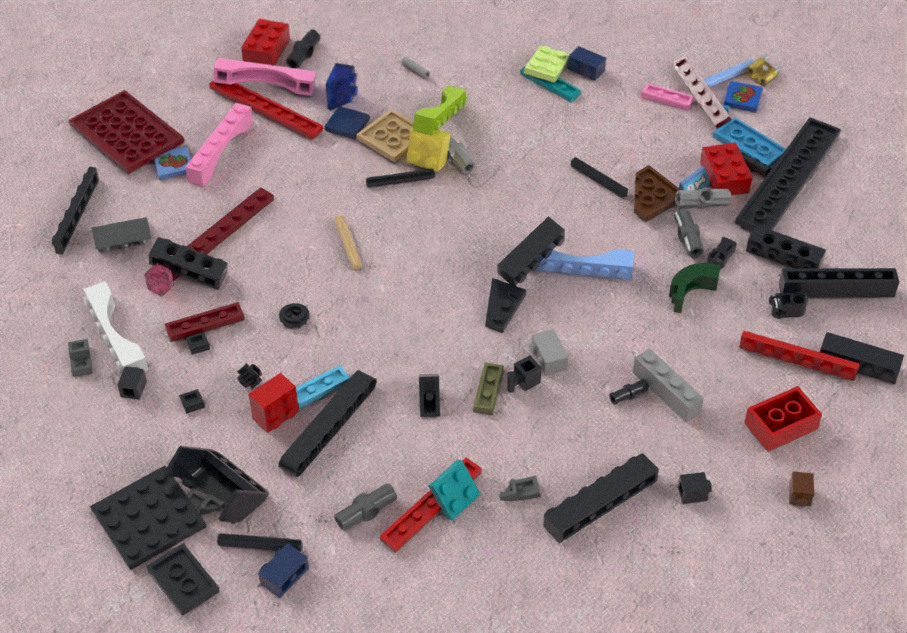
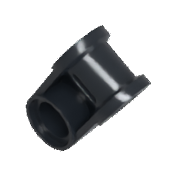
(789, 304)

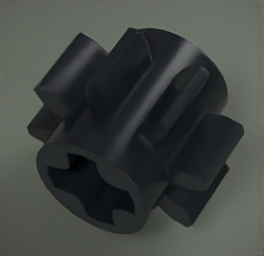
(249, 375)

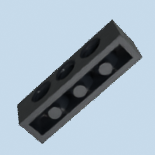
(784, 249)
(188, 263)

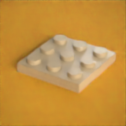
(388, 135)

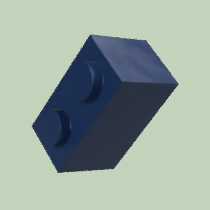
(586, 63)
(283, 570)

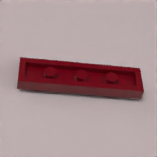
(204, 321)

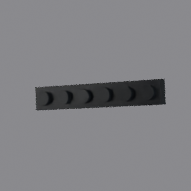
(73, 214)

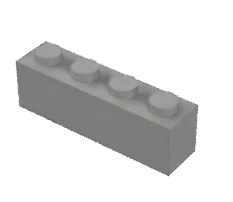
(668, 385)

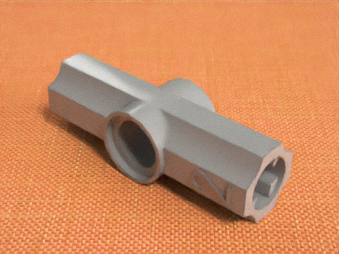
(458, 154)
(712, 197)

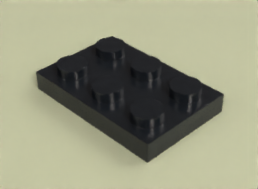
(182, 579)

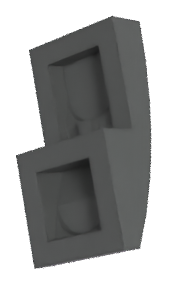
(80, 357)

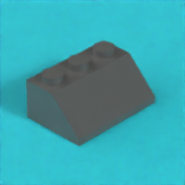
(121, 234)

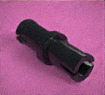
(755, 165)
(629, 391)

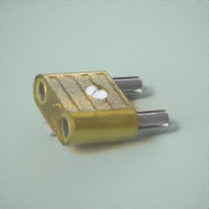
(762, 71)

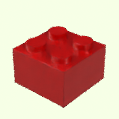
(274, 402)

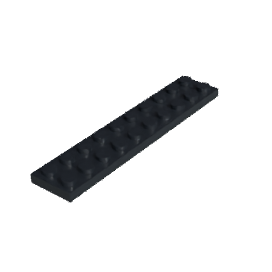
(788, 175)

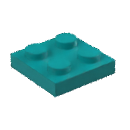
(454, 489)

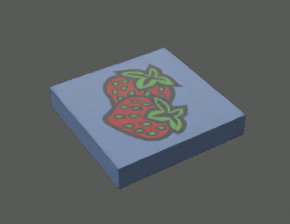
(173, 163)

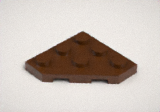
(652, 193)

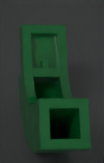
(691, 278)

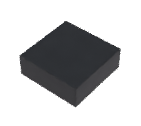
(197, 343)
(192, 401)

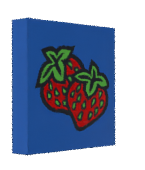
(743, 96)

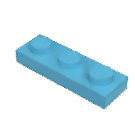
(321, 386)

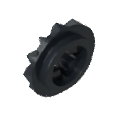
(298, 310)

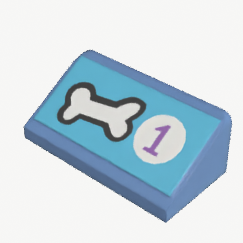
(696, 180)

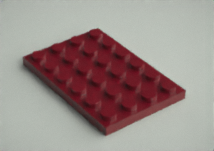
(126, 131)

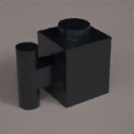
(526, 374)

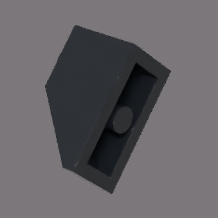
(429, 395)

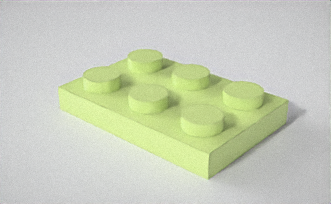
(547, 63)

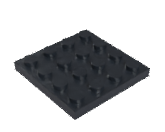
(147, 517)

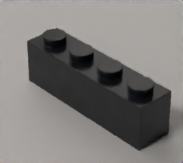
(531, 252)
(873, 360)

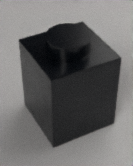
(132, 383)
(694, 487)

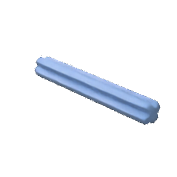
(728, 74)

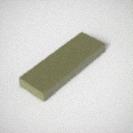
(488, 388)

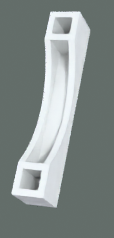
(102, 304)

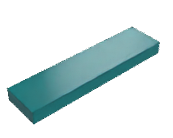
(560, 87)

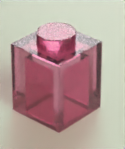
(159, 279)

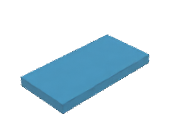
(749, 141)

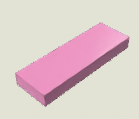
(667, 96)

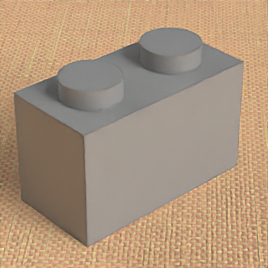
(549, 352)

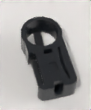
(723, 251)

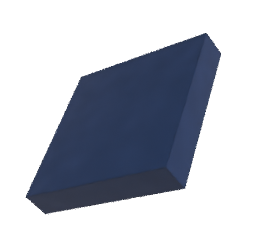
(347, 122)

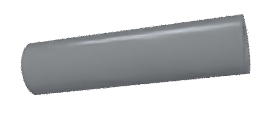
(415, 67)

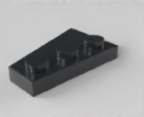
(502, 304)

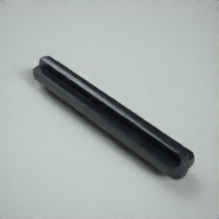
(599, 177)
(400, 178)
(256, 542)

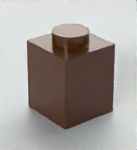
(801, 488)

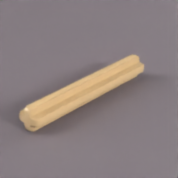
(348, 242)

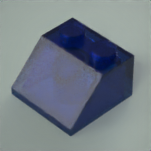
(341, 86)

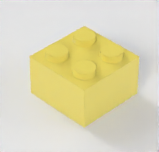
(428, 150)

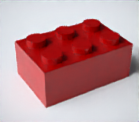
(266, 42)
(726, 168)
(782, 418)

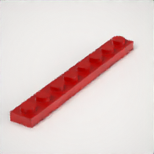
(269, 108)

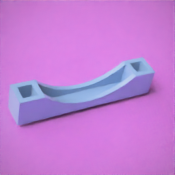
(611, 264)

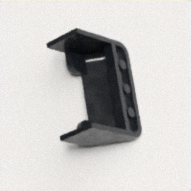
(219, 478)

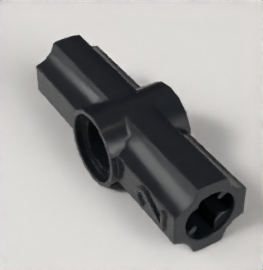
(303, 49)

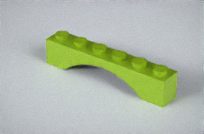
(432, 119)

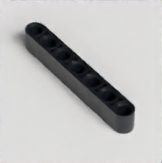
(327, 423)

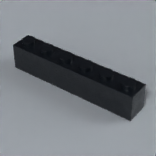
(840, 282)
(600, 497)

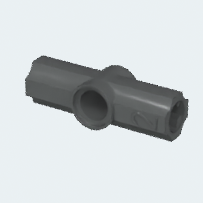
(688, 233)
(365, 507)

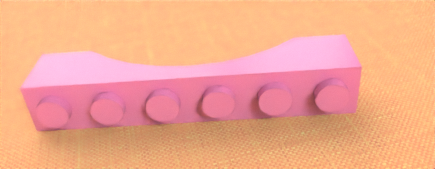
(235, 71)
(203, 163)

